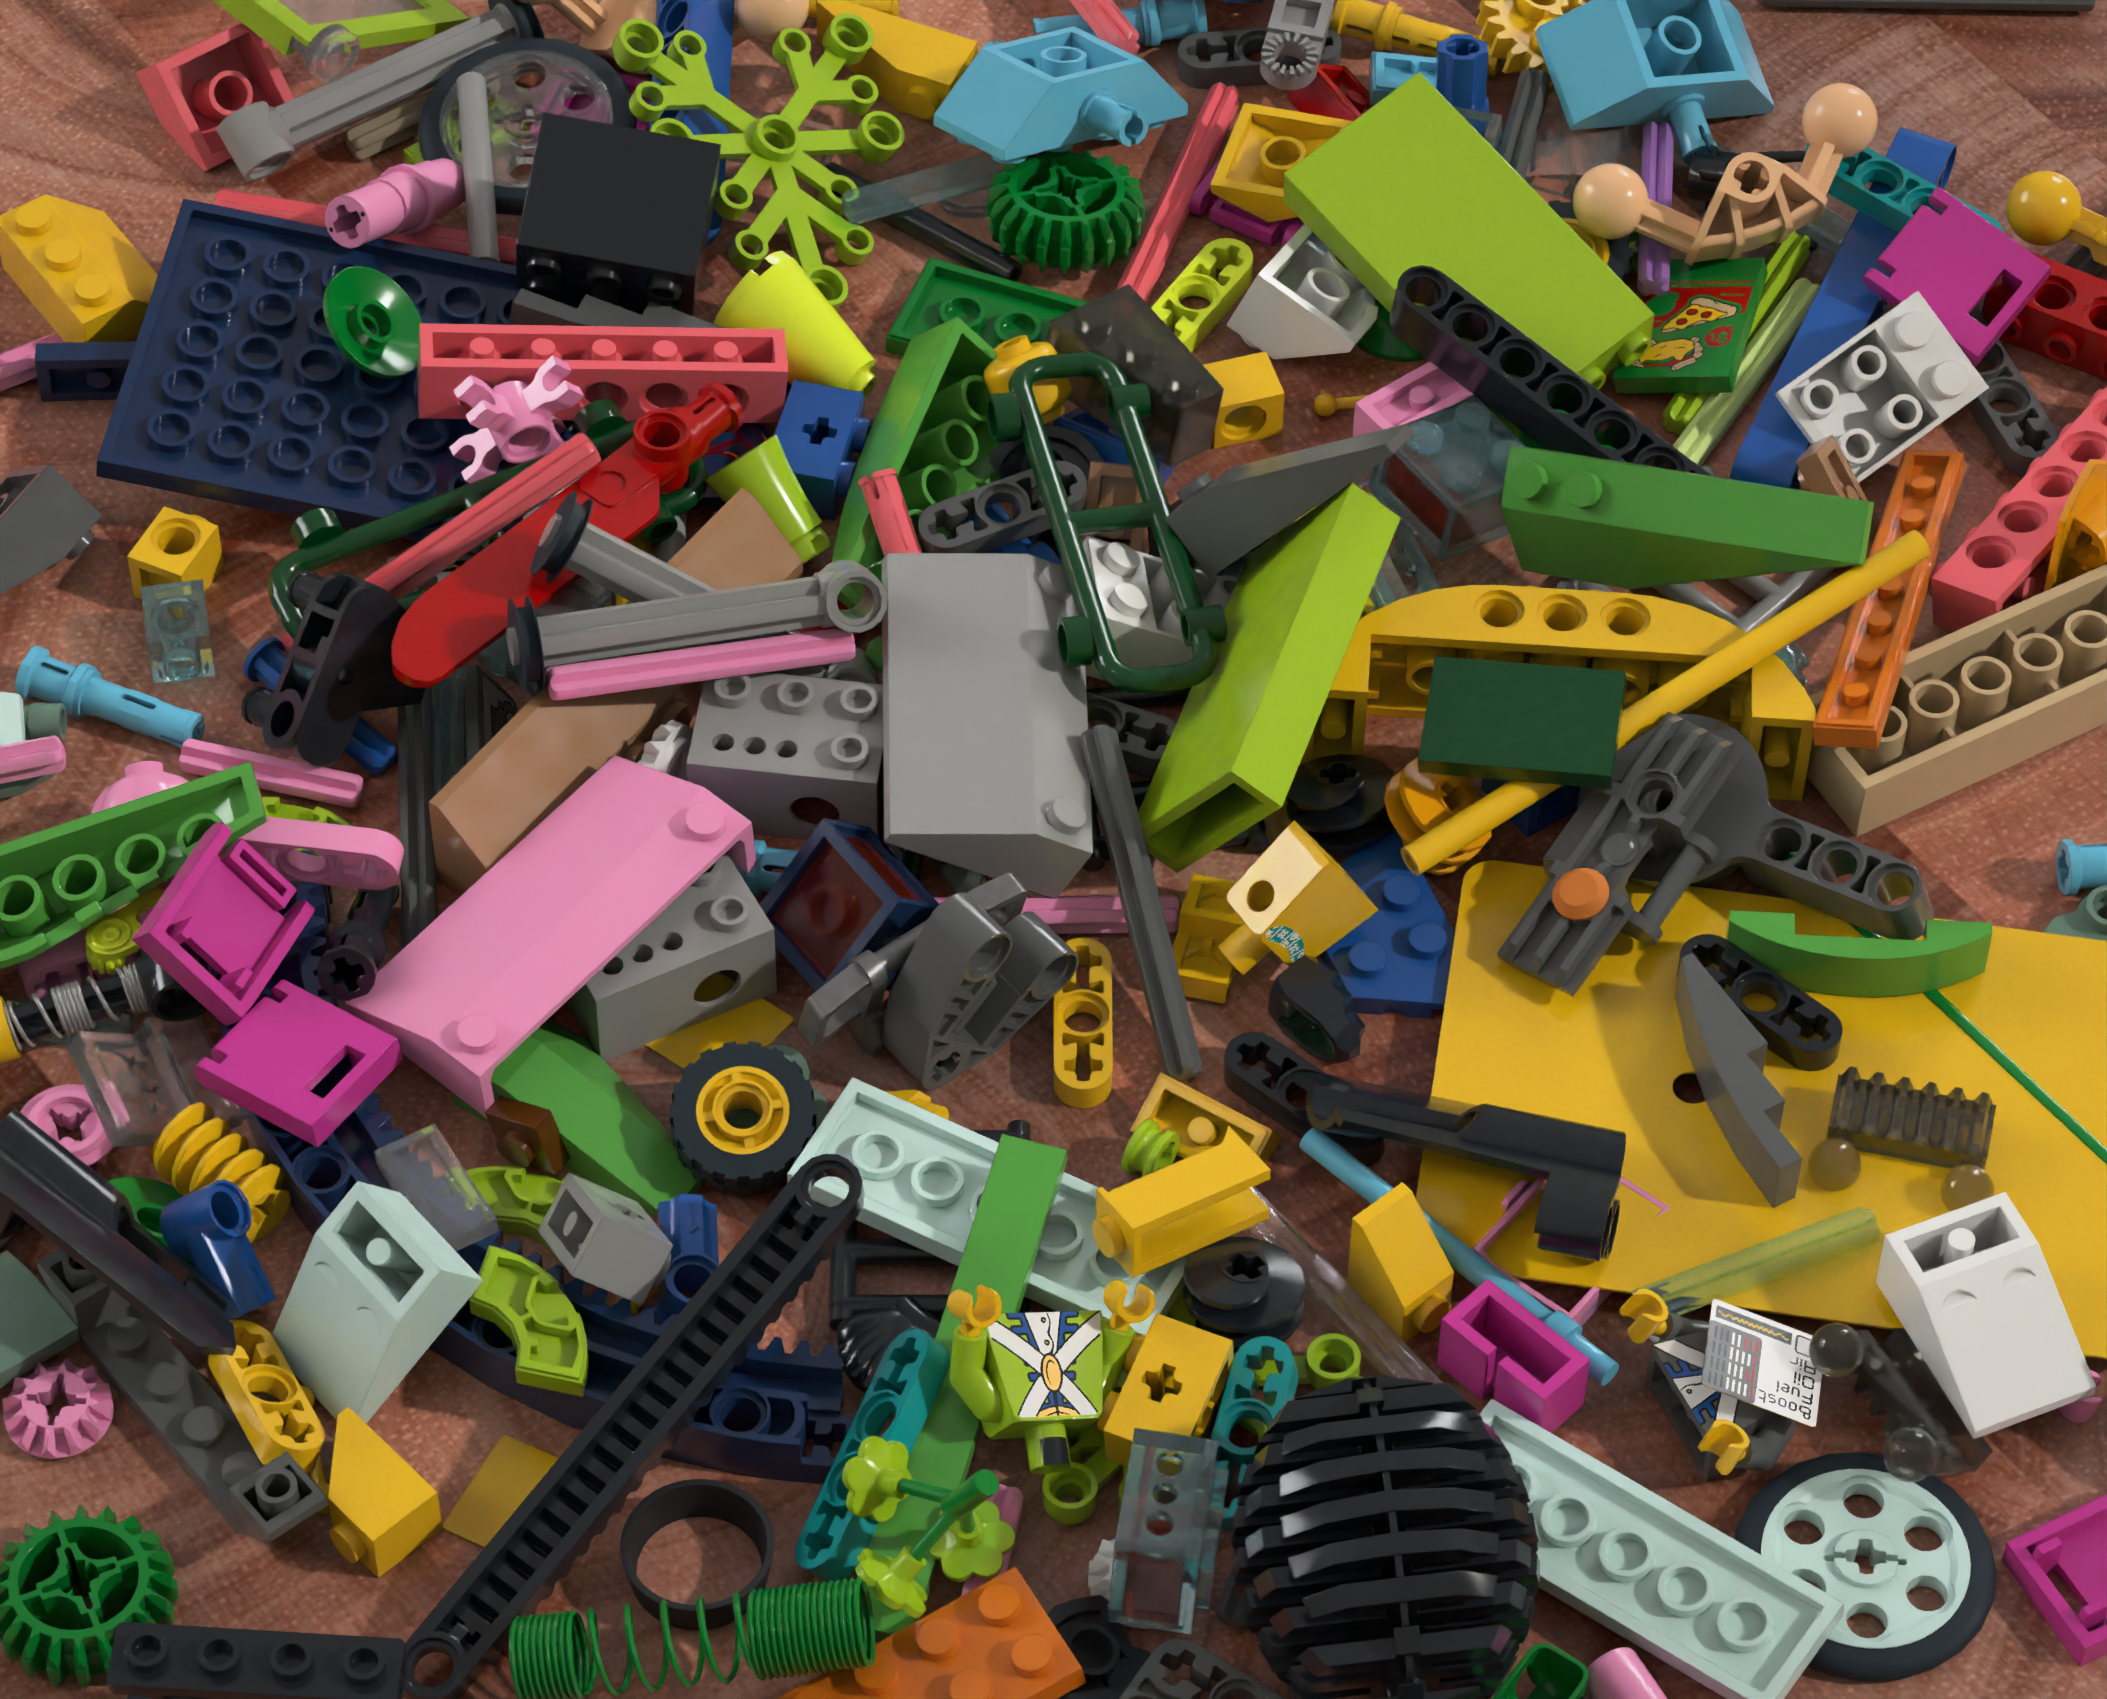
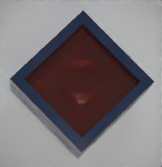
(842, 899)

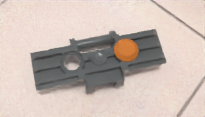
(1604, 843)

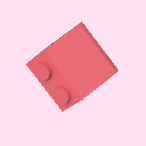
(207, 84)

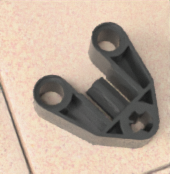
(970, 988)

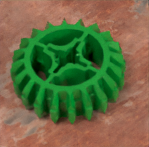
(1065, 210)
(112, 1564)

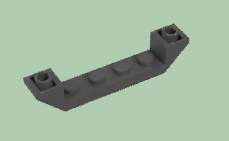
(181, 1407)

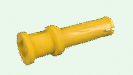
(1392, 28)

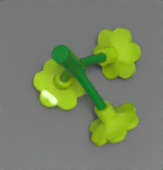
(964, 1537)

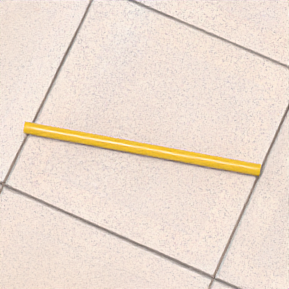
(1680, 693)

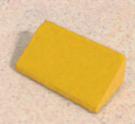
(1201, 1120)

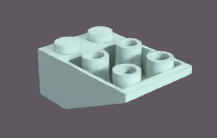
(369, 1300)

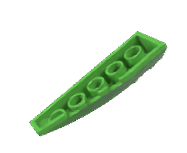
(928, 431)
(1669, 526)

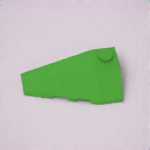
(598, 1116)

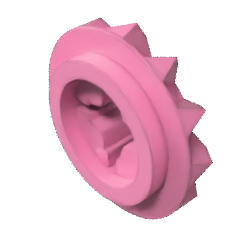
(70, 1107)
(77, 1425)

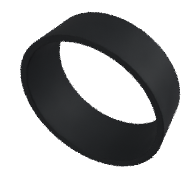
(688, 1500)

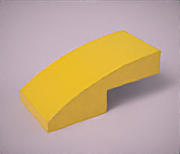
(1203, 925)

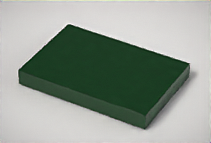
(1522, 722)

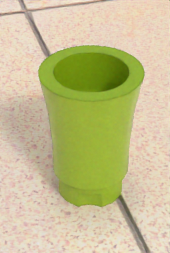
(774, 485)

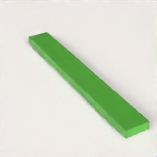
(1001, 1257)

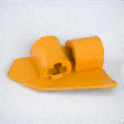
(2082, 527)

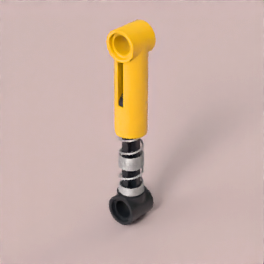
(76, 1007)

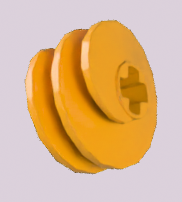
(1423, 801)

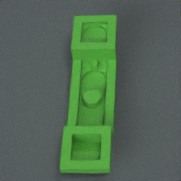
(1863, 966)

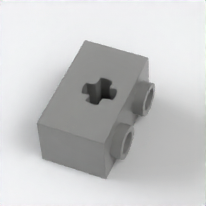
(606, 1239)

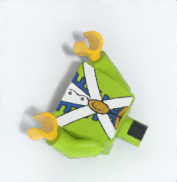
(1041, 1370)

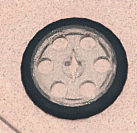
(567, 72)

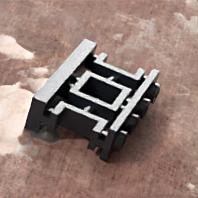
(252, 1664)

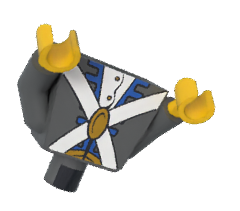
(1712, 1426)

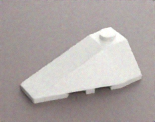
(1304, 303)

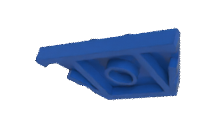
(1405, 948)

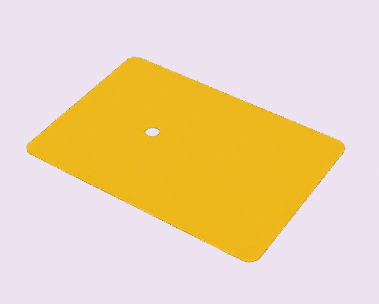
(1621, 1046)

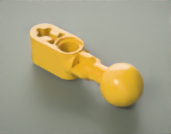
(2048, 209)

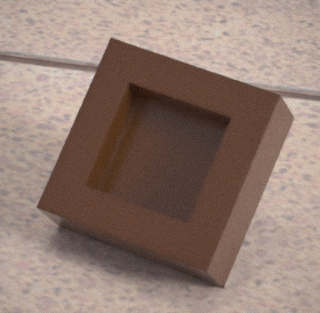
(527, 1135)

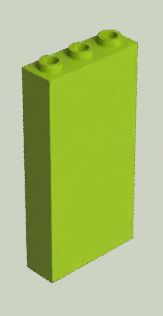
(1428, 190)
(1273, 673)

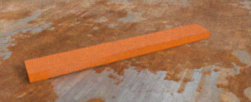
(1885, 620)

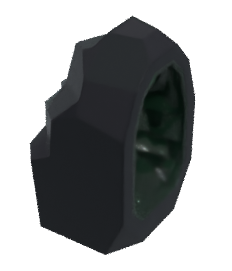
(1316, 1011)

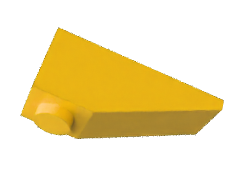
(907, 60)

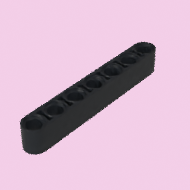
(1543, 383)

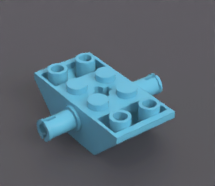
(1654, 64)
(1055, 94)

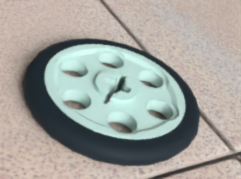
(1958, 1569)

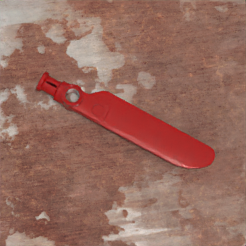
(470, 604)

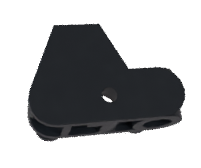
(349, 673)

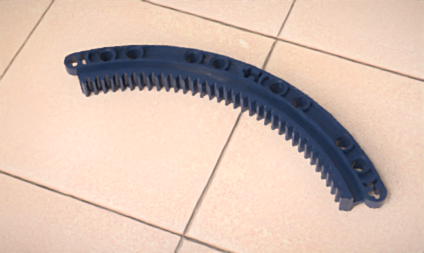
(771, 1392)

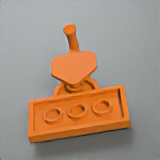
(976, 1647)

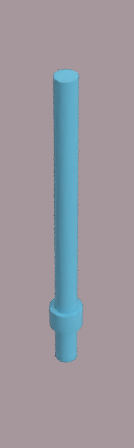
(1459, 1255)

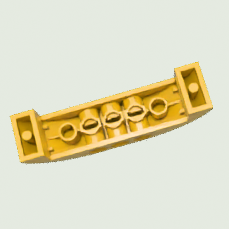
(1647, 636)

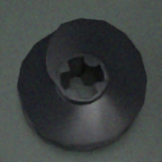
(1341, 801)
(1244, 1290)

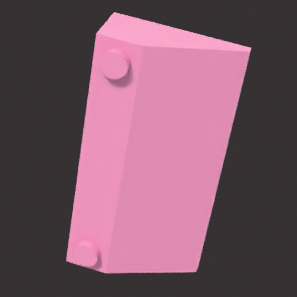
(548, 920)

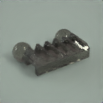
(1910, 1127)
(1921, 1421)

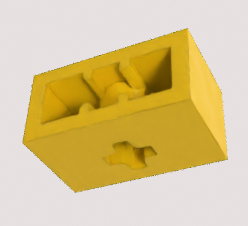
(1174, 1360)

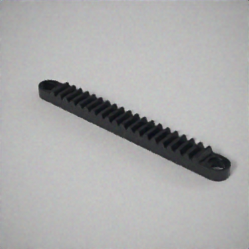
(634, 1428)

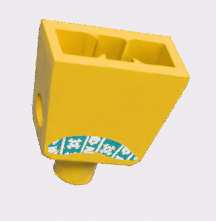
(1293, 903)

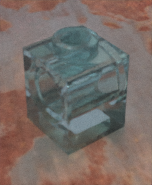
(178, 631)

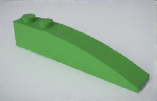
(97, 863)

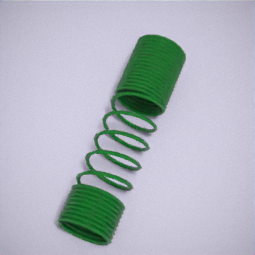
(787, 1629)

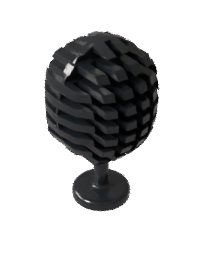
(1385, 1545)

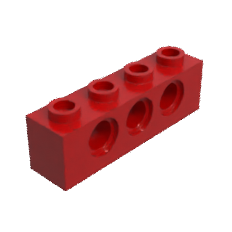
(2061, 320)

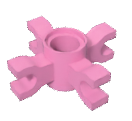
(514, 418)

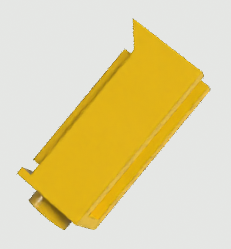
(1181, 1207)

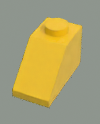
(1400, 1264)
(376, 1499)

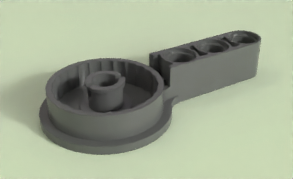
(1757, 835)

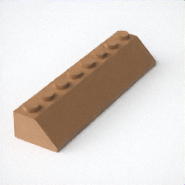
(562, 743)

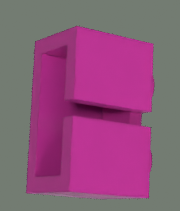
(1509, 1352)

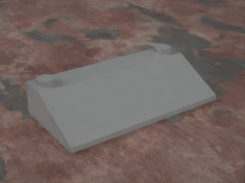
(984, 717)

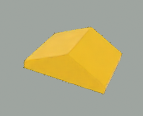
(1260, 152)

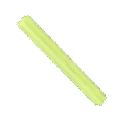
(1757, 362)

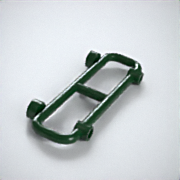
(324, 541)
(1088, 636)

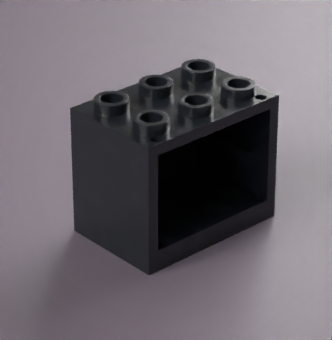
(616, 214)

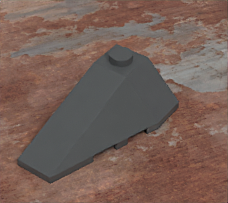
(1259, 498)
(40, 523)

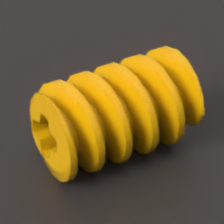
(201, 1150)

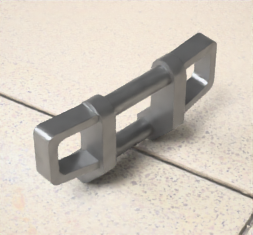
(858, 990)

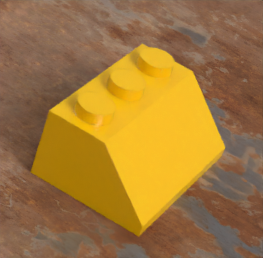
(76, 269)

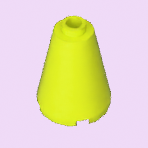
(817, 339)

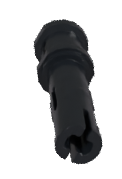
(357, 945)

